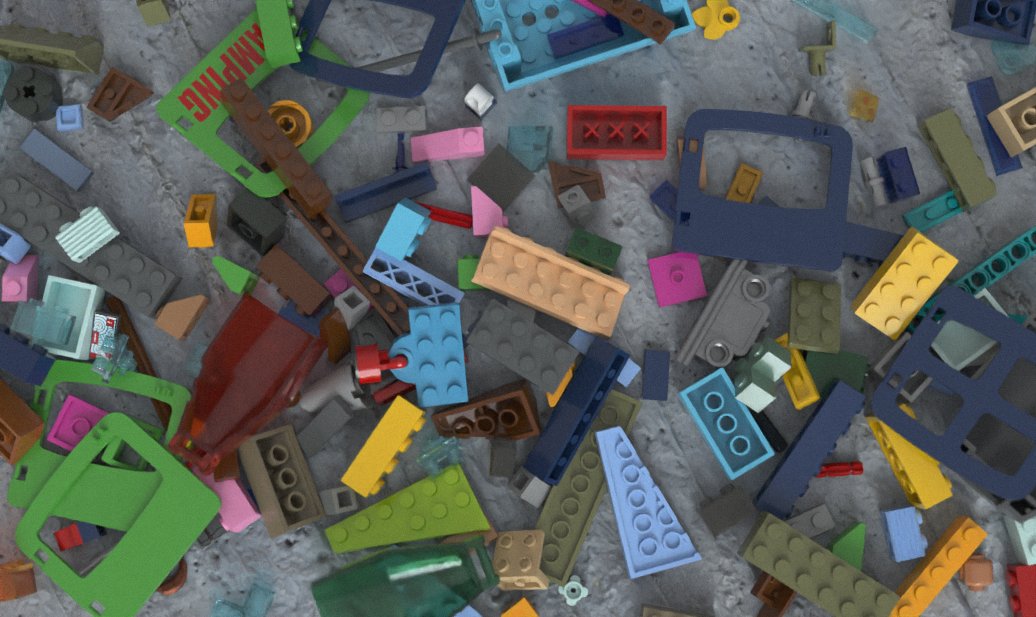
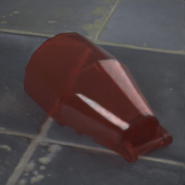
(244, 381)

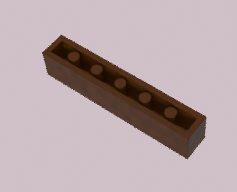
(275, 147)

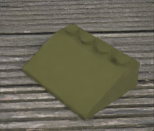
(50, 49)

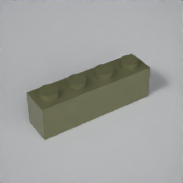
(957, 159)

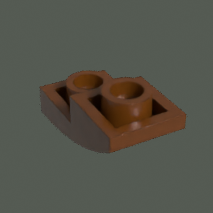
(336, 334)

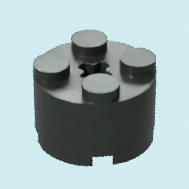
(22, 87)

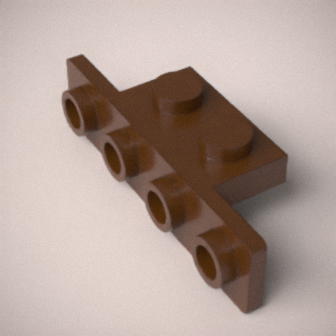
(639, 17)
(774, 594)

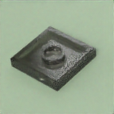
(501, 177)

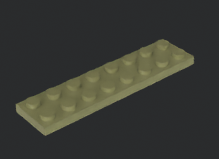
(578, 495)

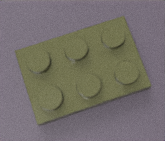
(814, 316)

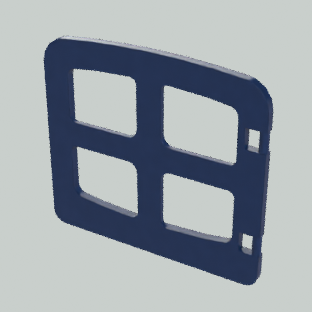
(978, 395)

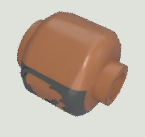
(976, 572)

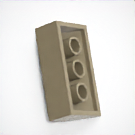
(280, 481)

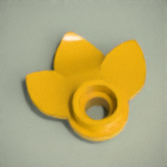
(712, 18)

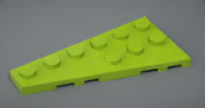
(413, 514)

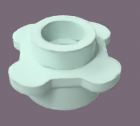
(580, 592)

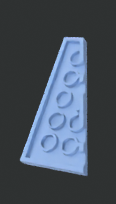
(645, 522)

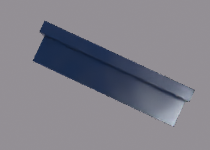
(385, 192)

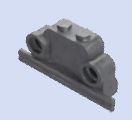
(728, 318)

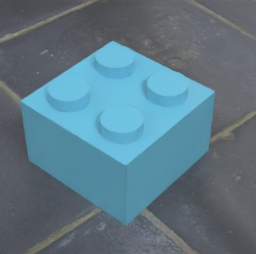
(403, 229)

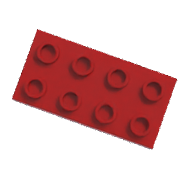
(616, 132)

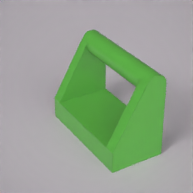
(237, 278)
(116, 446)

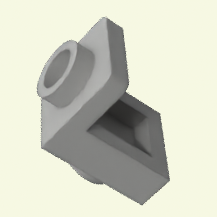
(577, 206)

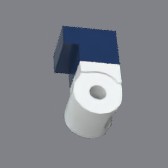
(479, 101)

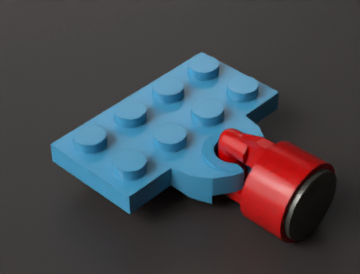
(426, 356)

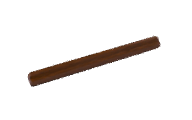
(144, 366)

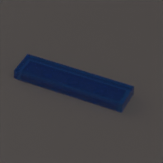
(986, 100)

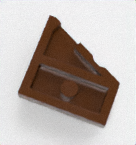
(117, 95)
(567, 177)

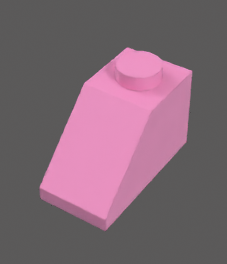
(485, 214)
(21, 280)

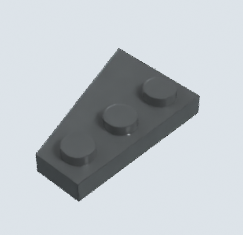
(374, 330)

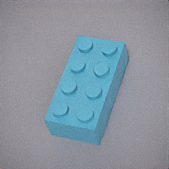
(725, 424)

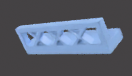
(414, 277)

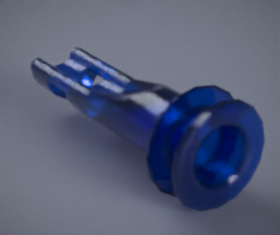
(400, 158)

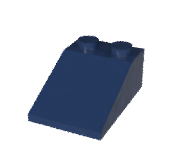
(995, 19)

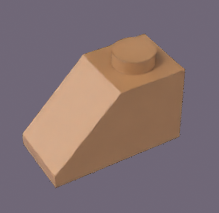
(181, 316)

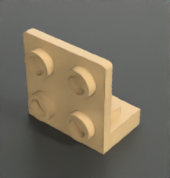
(518, 560)

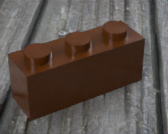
(293, 282)

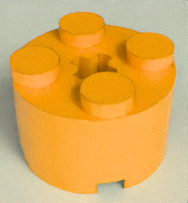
(292, 113)

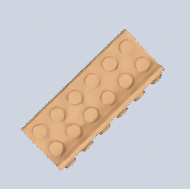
(550, 282)

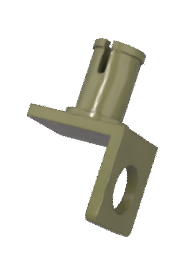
(817, 53)

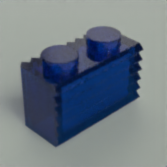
(898, 175)

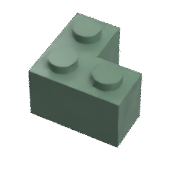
(759, 371)

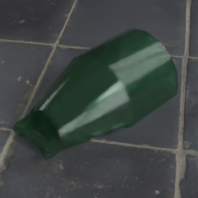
(406, 582)

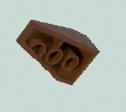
(499, 413)

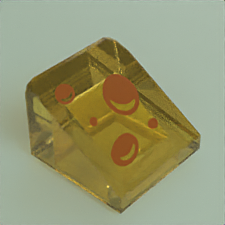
(864, 105)

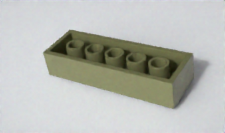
(814, 571)

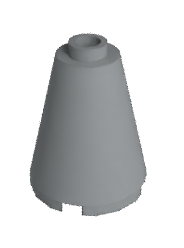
(341, 383)

